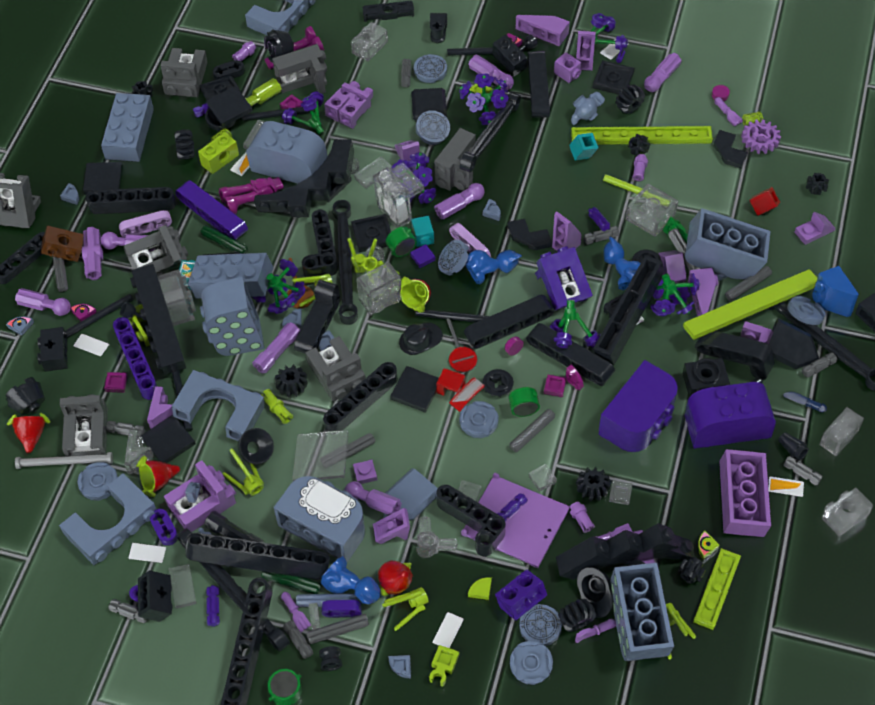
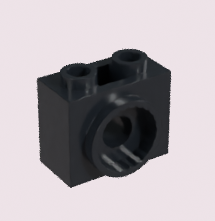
(711, 368)

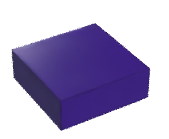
(422, 256)

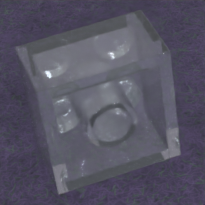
(651, 210)
(379, 288)
(177, 297)

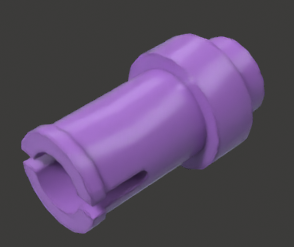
(247, 50)
(640, 164)
(579, 512)

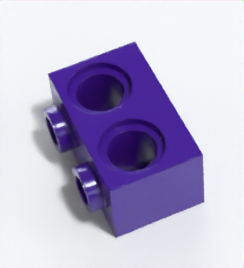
(521, 594)

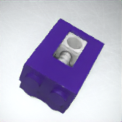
(564, 260)

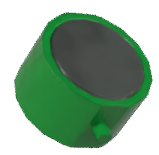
(401, 241)
(524, 401)
(284, 687)

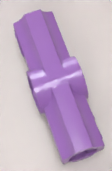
(92, 253)

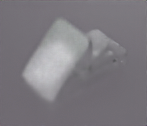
(135, 451)

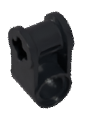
(438, 27)

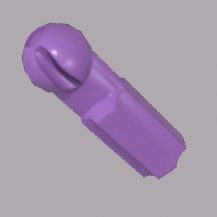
(482, 66)
(662, 72)
(459, 201)
(111, 240)
(41, 302)
(374, 499)

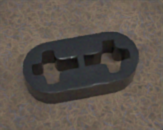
(229, 69)

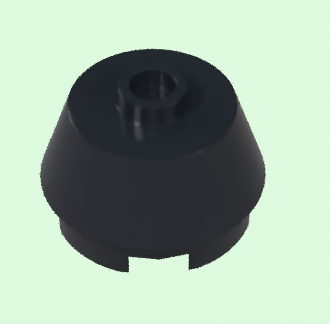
(278, 43)
(26, 397)

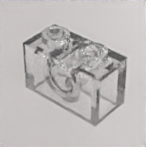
(369, 41)
(841, 431)
(841, 520)

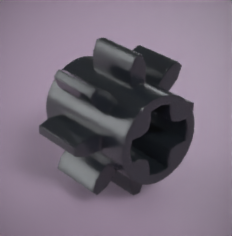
(142, 88)
(639, 145)
(817, 183)
(692, 570)

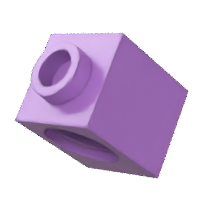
(567, 67)

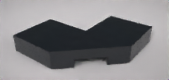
(730, 156)
(534, 240)

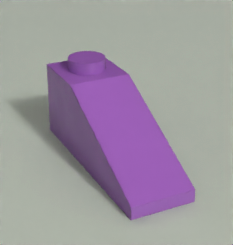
(544, 27)
(585, 49)
(565, 233)
(704, 295)

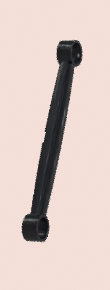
(469, 159)
(345, 262)
(830, 345)
(238, 595)

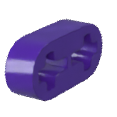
(159, 529)
(341, 608)

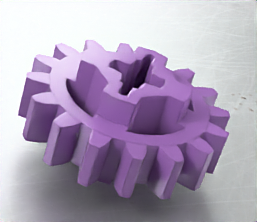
(761, 136)

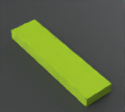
(717, 589)

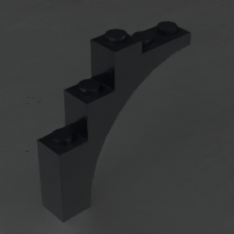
(298, 199)
(624, 547)

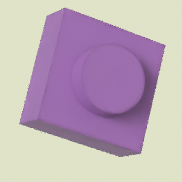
(365, 472)

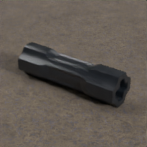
(225, 528)

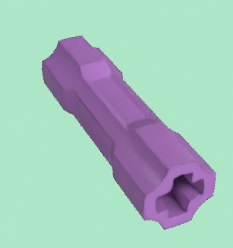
(268, 357)

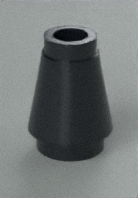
(794, 446)

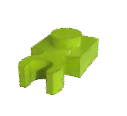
(443, 661)

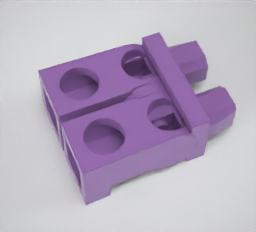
(348, 104)

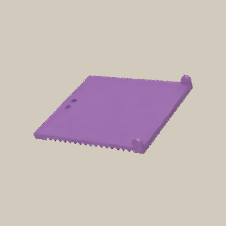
(528, 528)

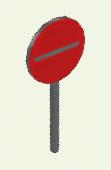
(462, 358)

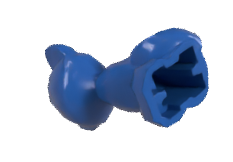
(614, 254)
(480, 263)
(340, 579)

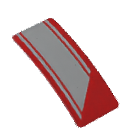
(466, 393)

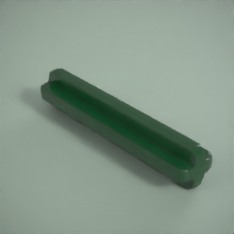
(223, 240)
(293, 581)

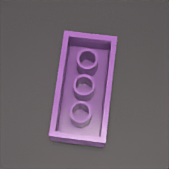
(745, 493)

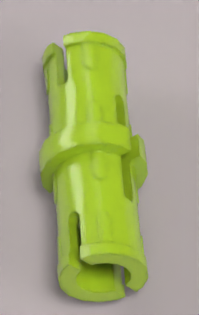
(277, 406)

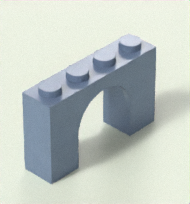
(264, 20)
(202, 388)
(99, 543)

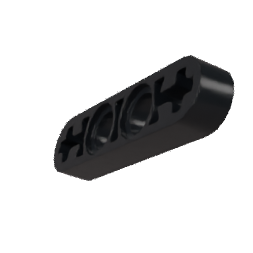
(20, 256)

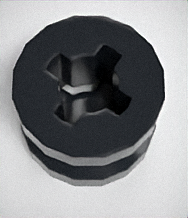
(330, 658)

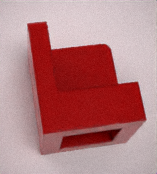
(764, 201)
(450, 380)

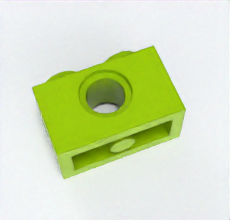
(218, 153)

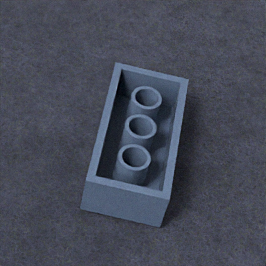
(127, 127)
(219, 268)

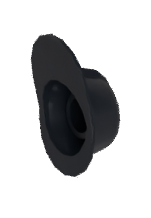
(420, 338)
(596, 588)

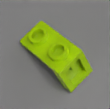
(135, 323)

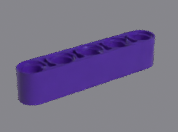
(211, 210)
(126, 335)

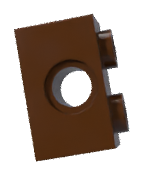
(62, 243)

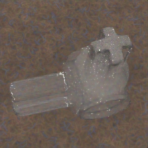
(428, 537)

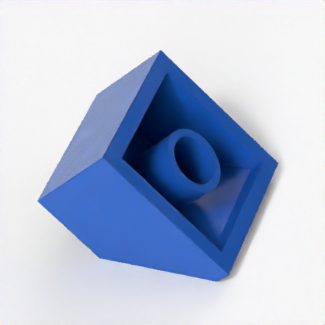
(835, 292)

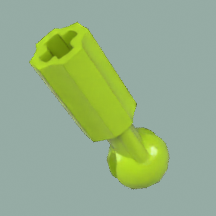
(264, 92)

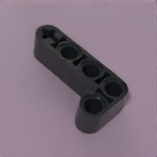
(325, 261)
(319, 318)
(740, 350)
(451, 499)

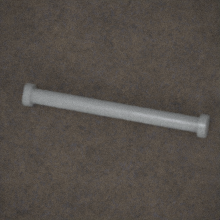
(19, 463)

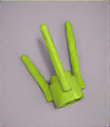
(357, 259)
(371, 263)
(315, 279)
(252, 483)
(416, 598)
(675, 618)

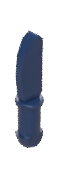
(805, 401)

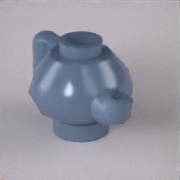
(587, 107)

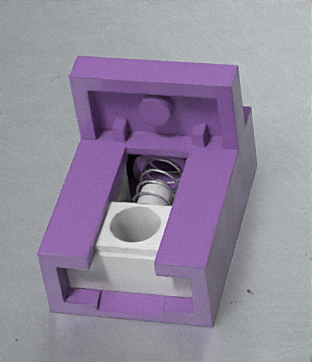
(217, 497)

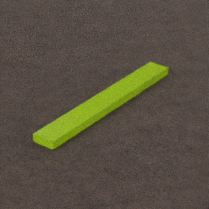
(655, 135)
(750, 304)

